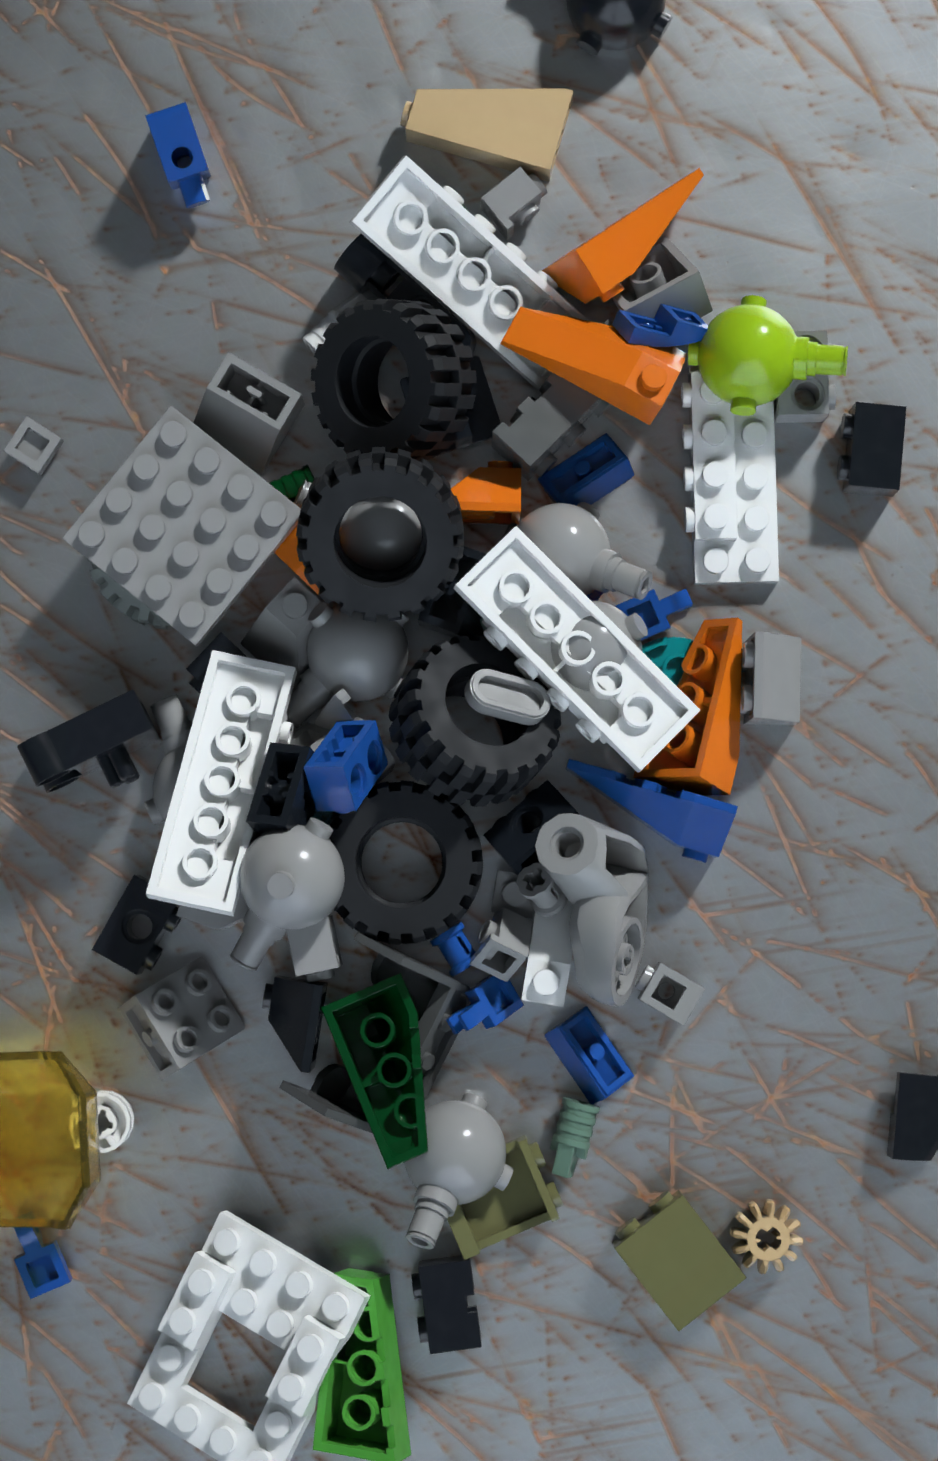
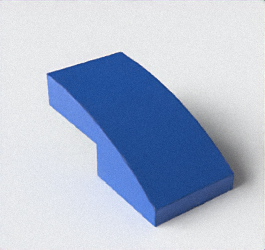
(667, 329)

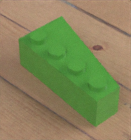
(363, 1392)

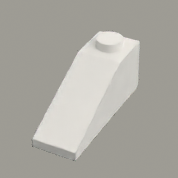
(548, 959)

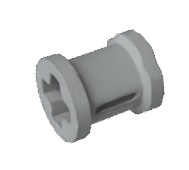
(541, 896)

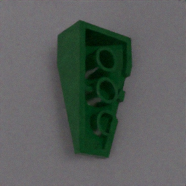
(382, 1056)

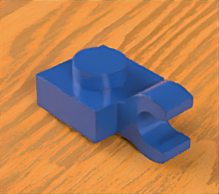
(655, 611)
(491, 1003)
(42, 1264)

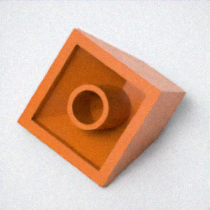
(490, 494)

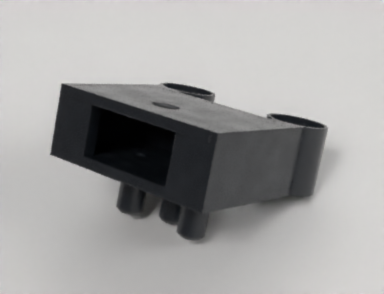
(91, 742)

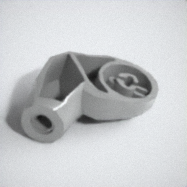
(608, 887)

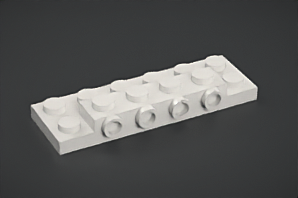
(458, 259)
(730, 488)
(534, 603)
(206, 823)

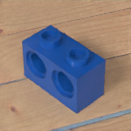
(346, 766)

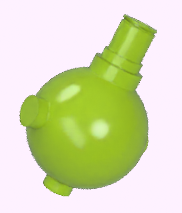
(755, 356)

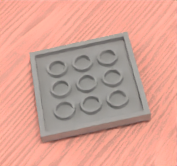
(183, 526)

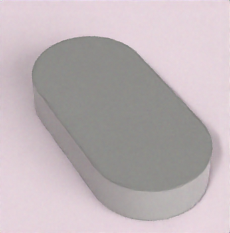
(507, 697)

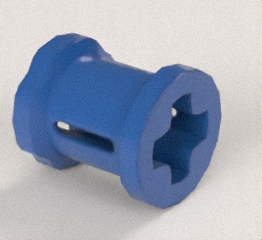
(455, 948)

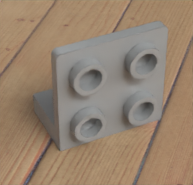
(181, 1017)

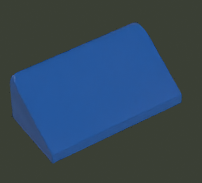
(588, 473)
(589, 1055)

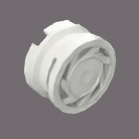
(114, 1120)

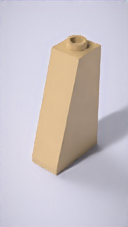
(492, 125)

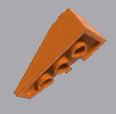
(616, 253)
(597, 360)
(708, 747)

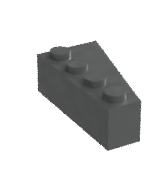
(546, 424)

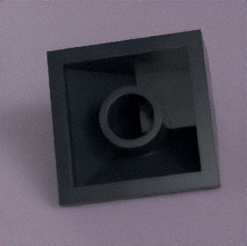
(296, 1016)

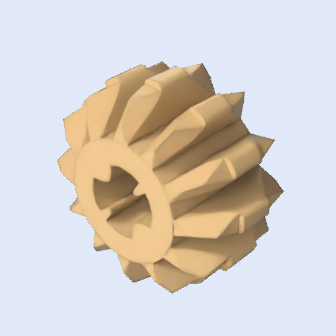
(766, 1251)

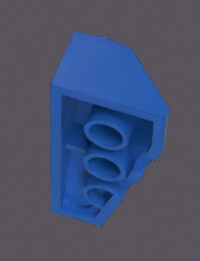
(679, 817)

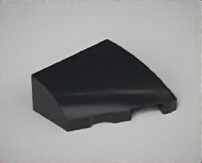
(915, 1118)

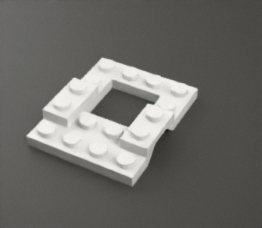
(273, 1295)

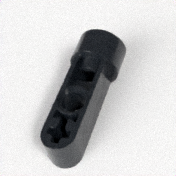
(372, 270)

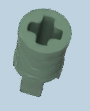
(572, 1135)

